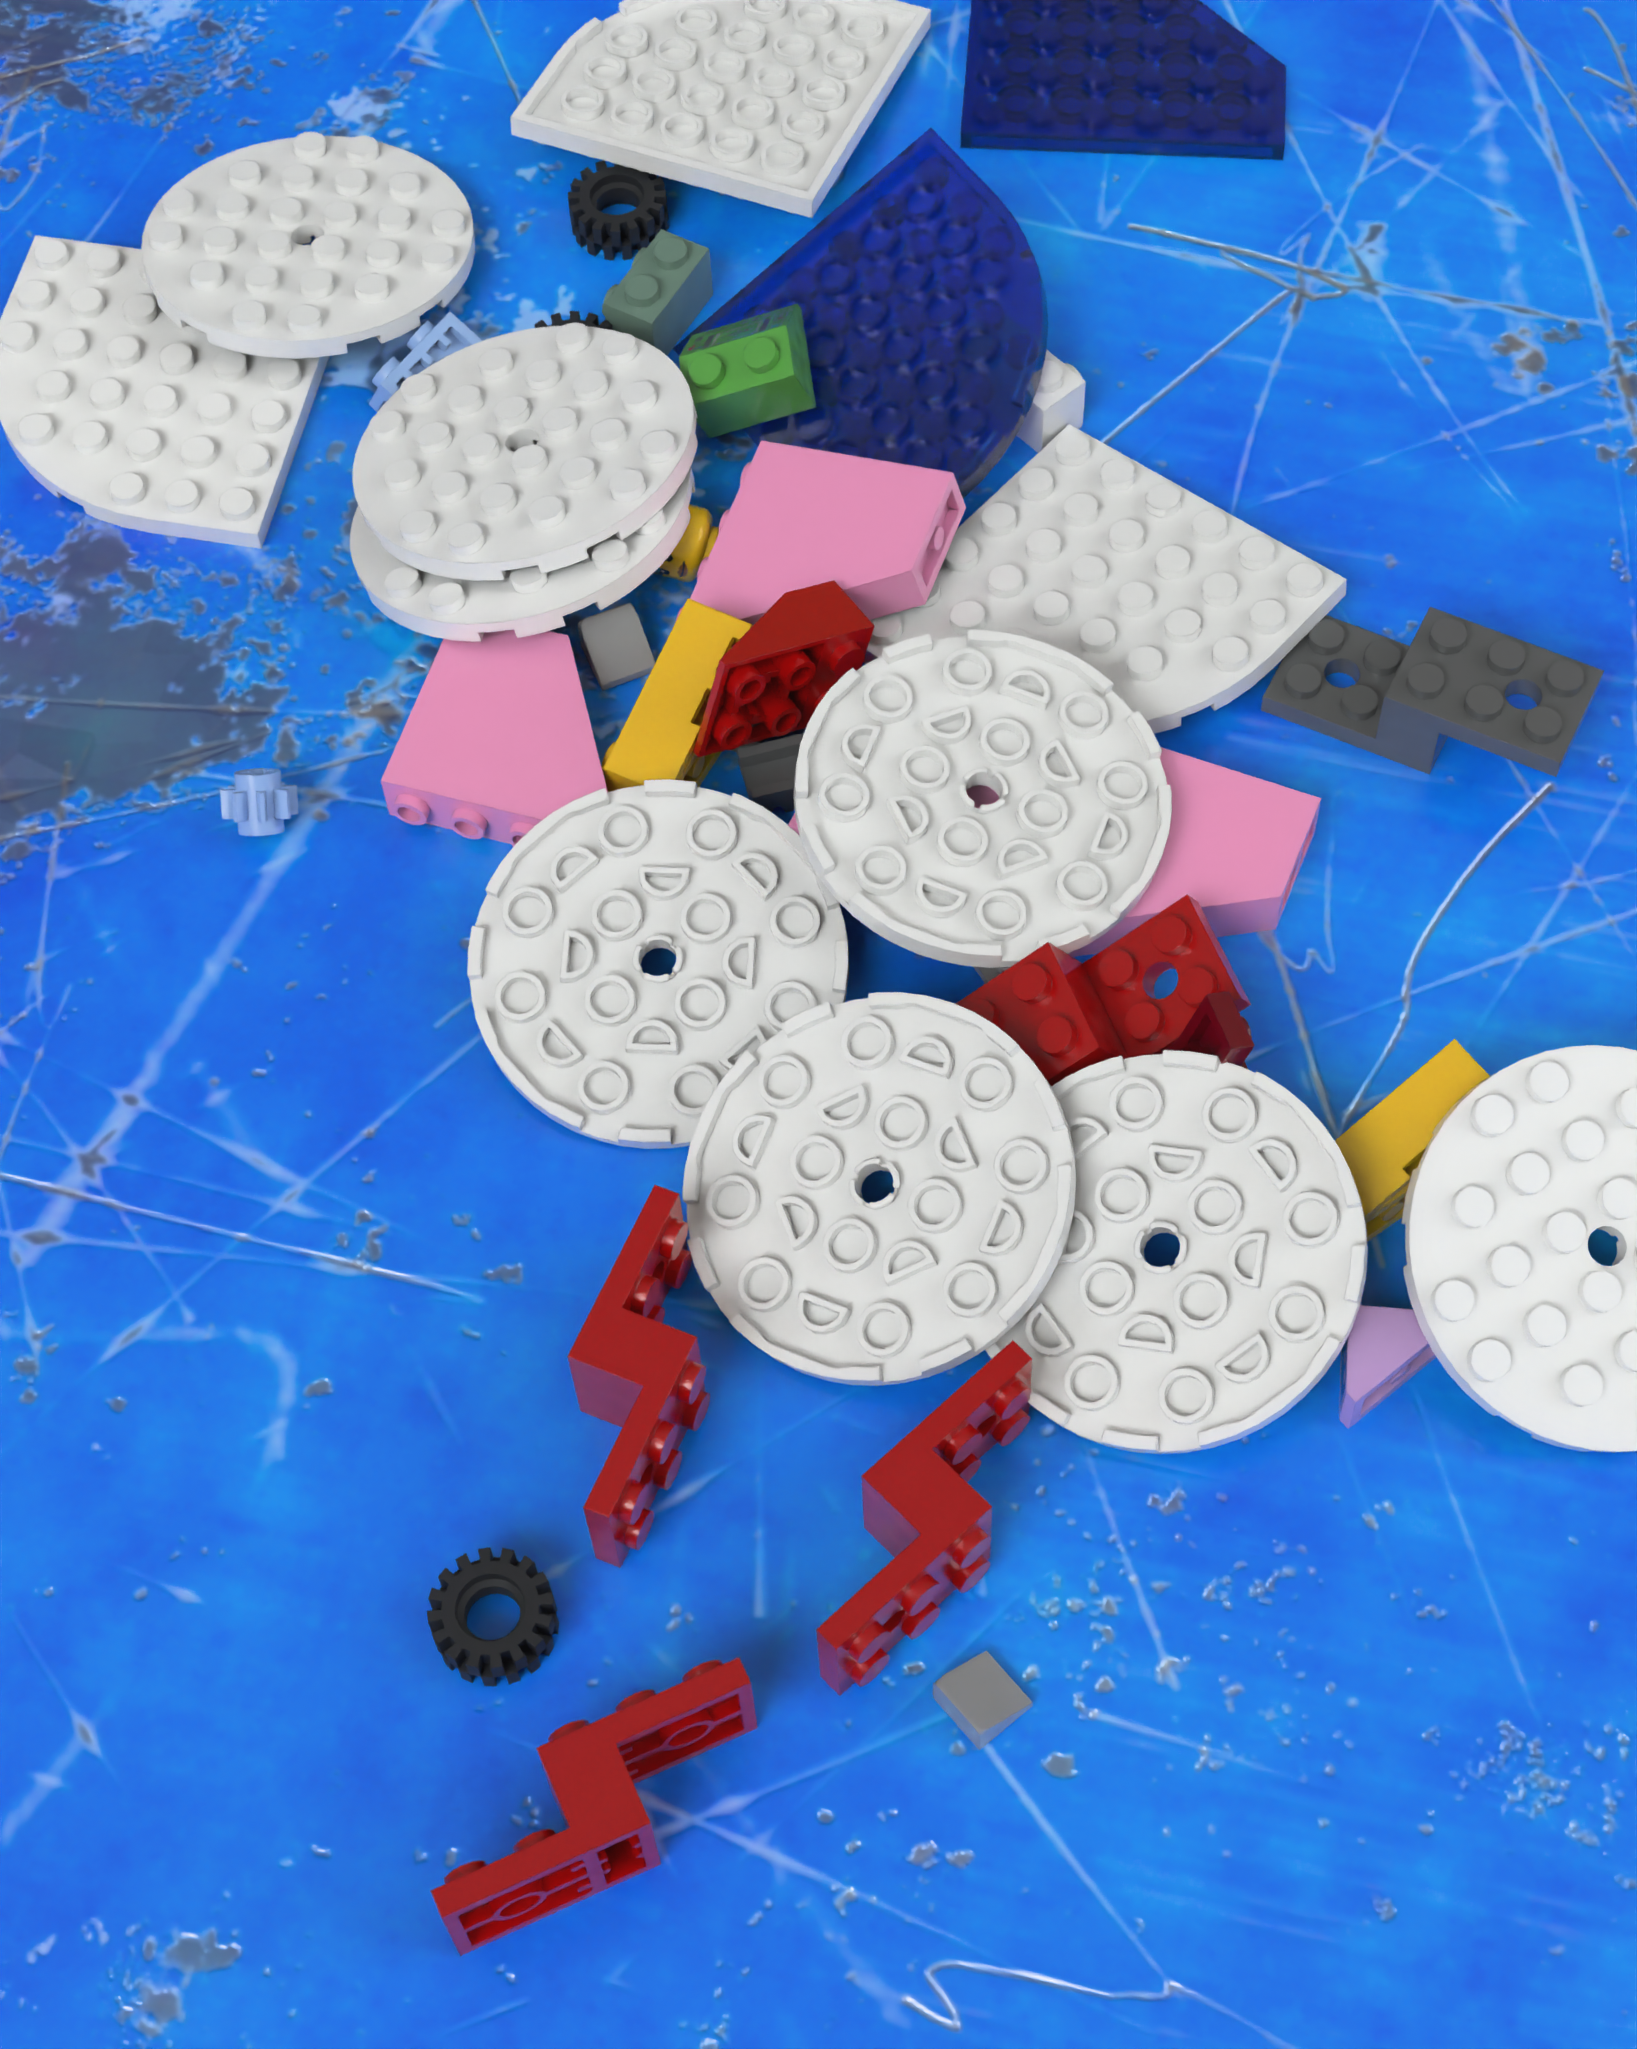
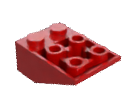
(783, 667)

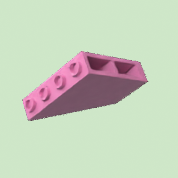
(826, 519)
(495, 739)
(1228, 846)

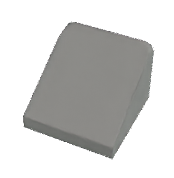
(616, 646)
(980, 1698)

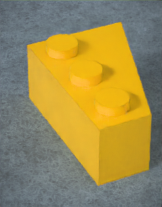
(671, 706)
(1395, 1133)

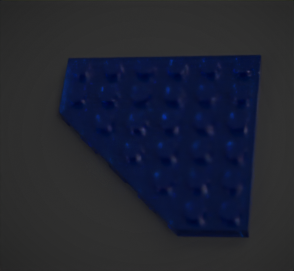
(1119, 80)

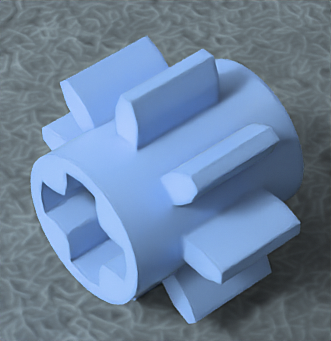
(259, 801)

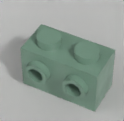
(661, 291)

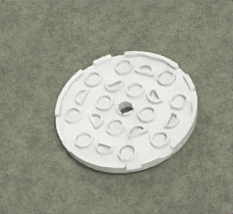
(232, 255)
(607, 457)
(525, 598)
(964, 884)
(584, 904)
(1503, 1250)
(1261, 1270)
(896, 1281)

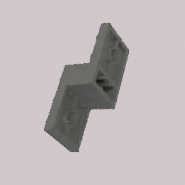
(1438, 687)

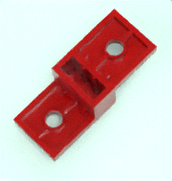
(1106, 1007)
(639, 1377)
(927, 1520)
(593, 1785)

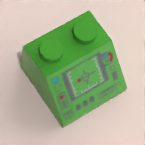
(749, 371)

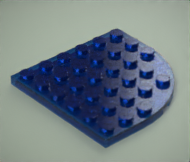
(913, 320)

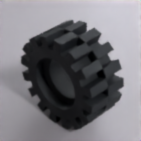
(622, 231)
(499, 1656)

